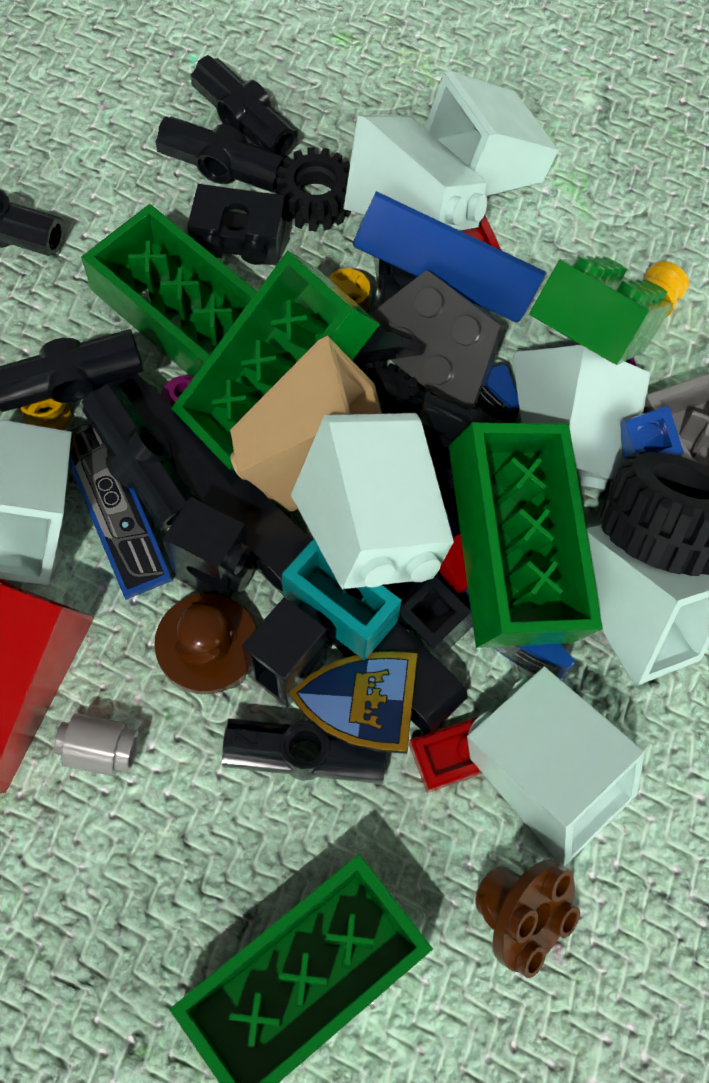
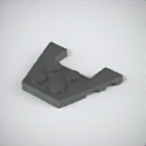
(456, 338)

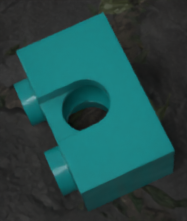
(357, 622)

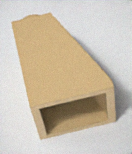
(282, 425)

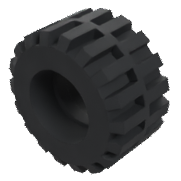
(660, 512)

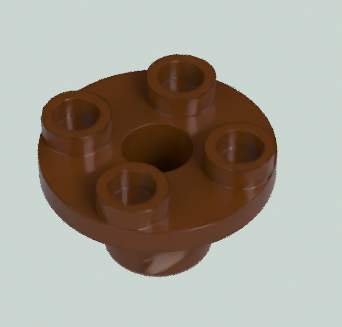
(203, 643)
(527, 913)

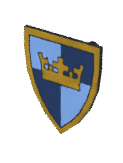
(362, 700)

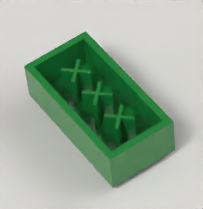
(167, 287)
(602, 307)
(265, 341)
(523, 535)
(301, 979)

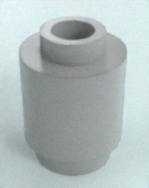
(96, 745)

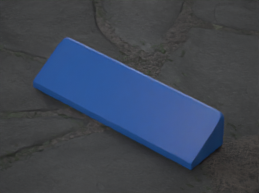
(463, 262)

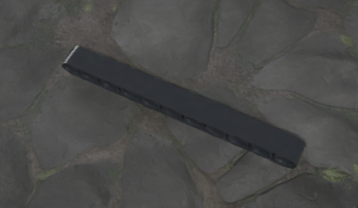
(279, 541)

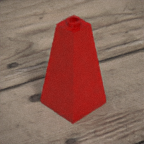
(35, 654)

